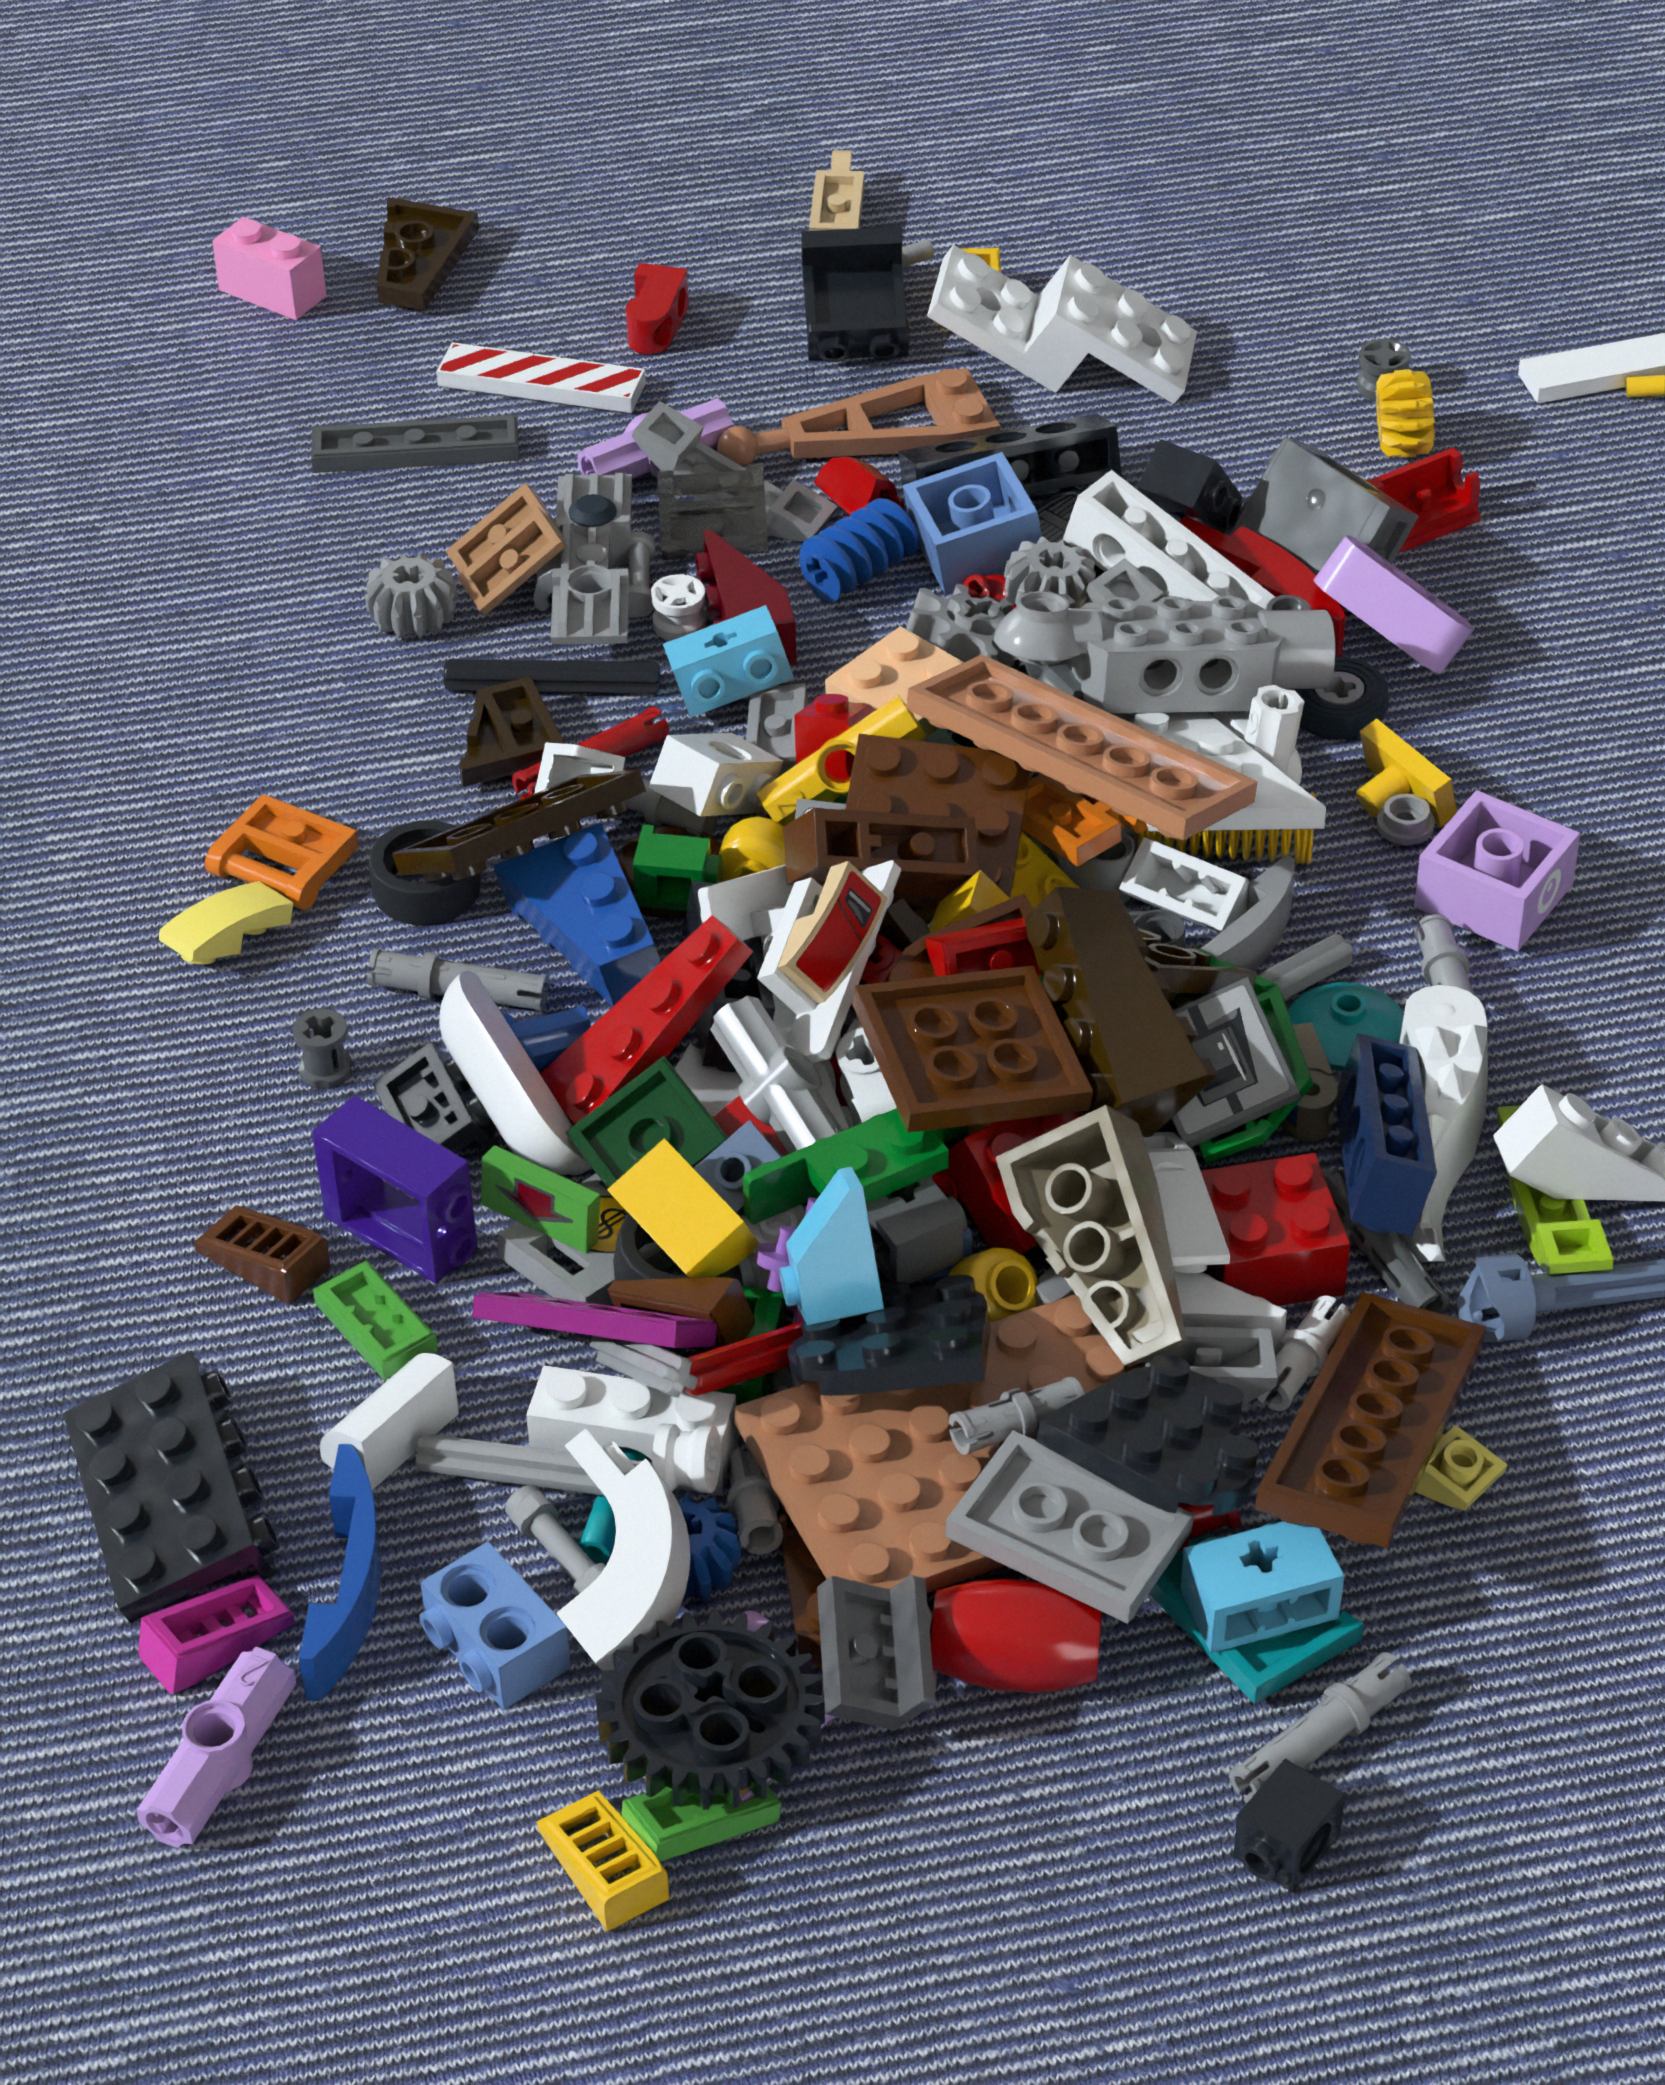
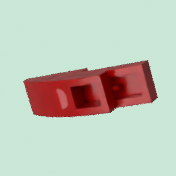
(1272, 569)

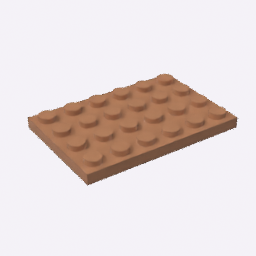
(879, 1469)

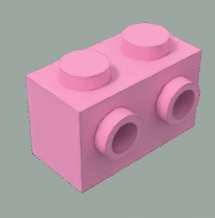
(269, 268)

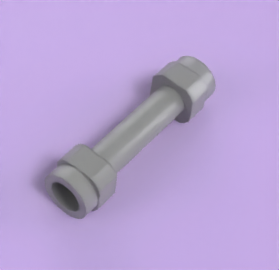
(538, 1520)

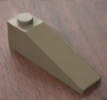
(1101, 1222)

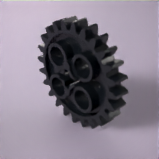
(710, 1709)

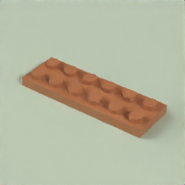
(1082, 747)

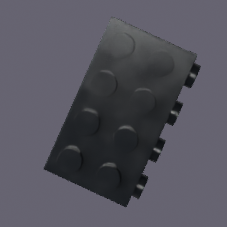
(169, 1485)

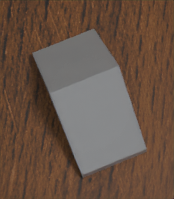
(1231, 1357)

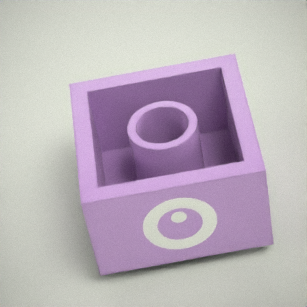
(1497, 870)

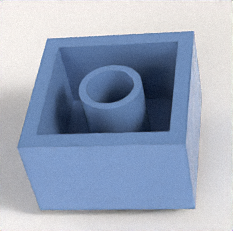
(971, 519)

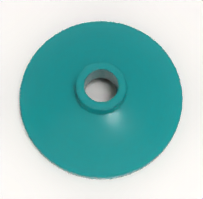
(1343, 1011)

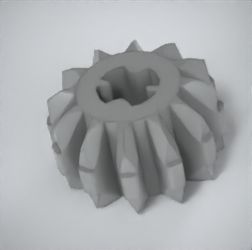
(1048, 568)
(411, 595)

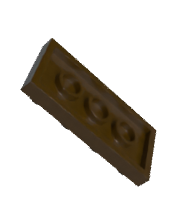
(516, 825)

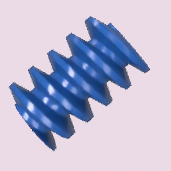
(857, 549)

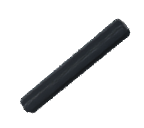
(555, 675)

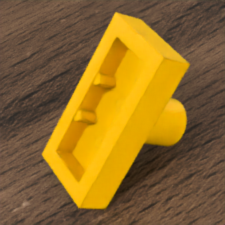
(1402, 771)

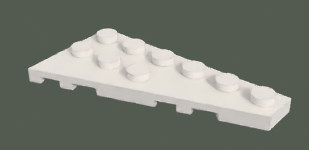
(1278, 799)

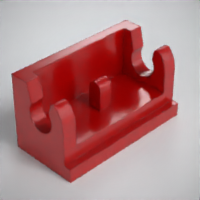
(1435, 494)

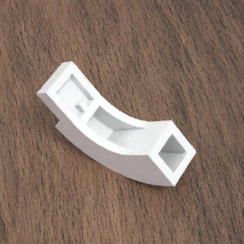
(648, 1560)

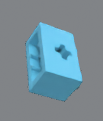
(728, 661)
(1260, 1583)

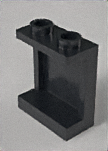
(854, 294)

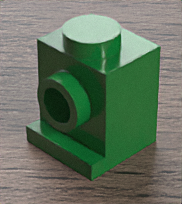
(668, 865)

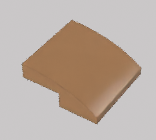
(506, 548)

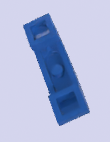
(338, 1630)

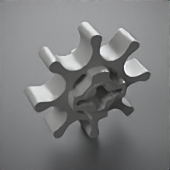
(960, 624)

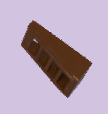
(285, 1279)
(698, 1297)

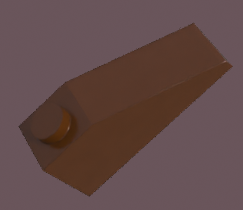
(921, 845)

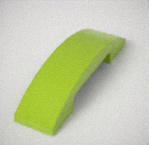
(1557, 1229)

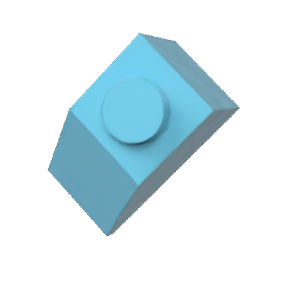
(833, 1256)

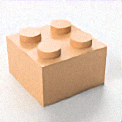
(889, 671)

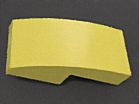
(218, 922)
(1459, 1470)

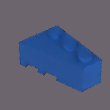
(583, 909)

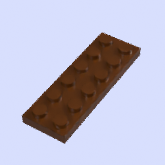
(1371, 1420)

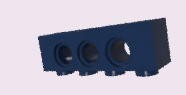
(1385, 1136)

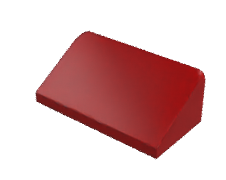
(982, 949)

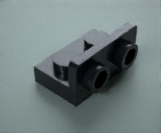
(436, 1101)

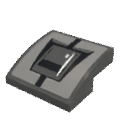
(1248, 1063)

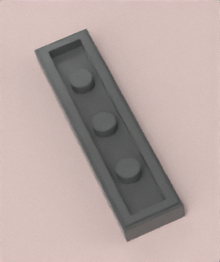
(414, 443)

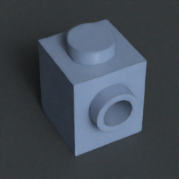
(732, 1159)

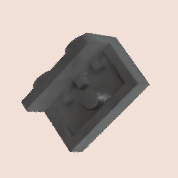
(876, 1651)

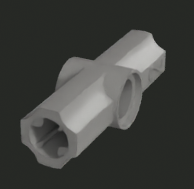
(777, 1078)

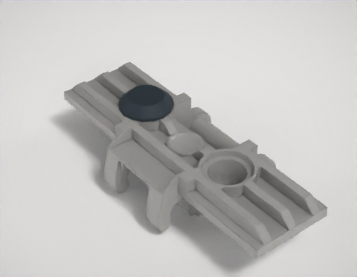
(588, 596)

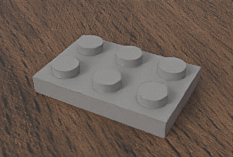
(1067, 1527)

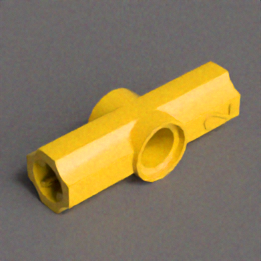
(810, 776)

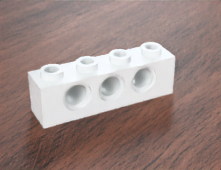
(1120, 522)

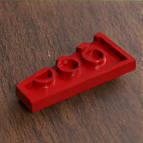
(646, 1020)

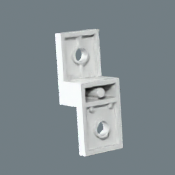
(1056, 329)

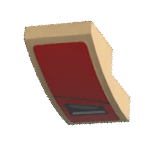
(832, 938)

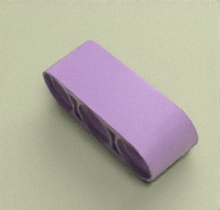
(1393, 604)

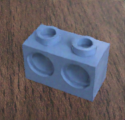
(494, 1626)

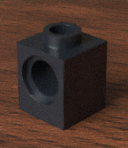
(1288, 1825)

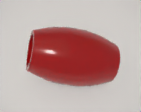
(1015, 1636)

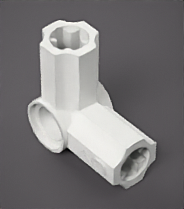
(1270, 727)

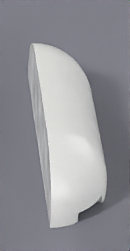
(506, 1078)

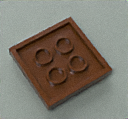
(945, 781)
(971, 1048)

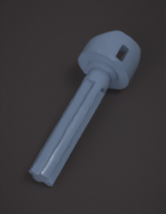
(1507, 1288)

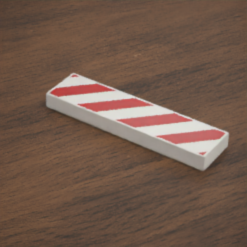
(541, 377)

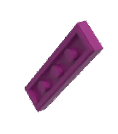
(595, 1319)

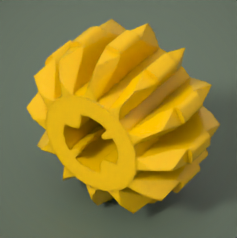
(1405, 413)

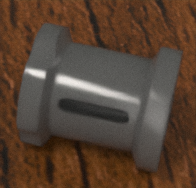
(326, 1045)

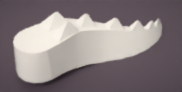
(1452, 1054)

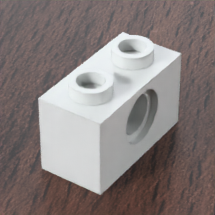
(714, 773)

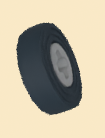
(1362, 701)

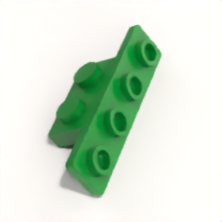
(877, 1150)

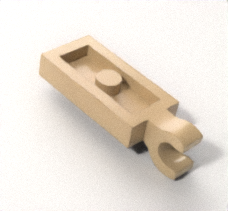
(837, 195)

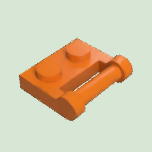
(289, 837)

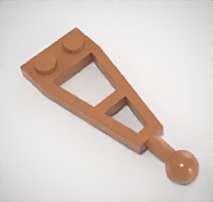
(948, 395)

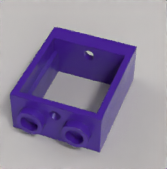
(365, 1146)

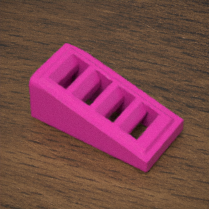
(182, 1660)

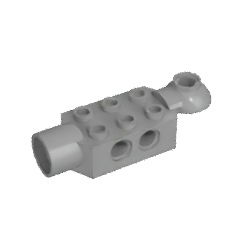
(1172, 650)

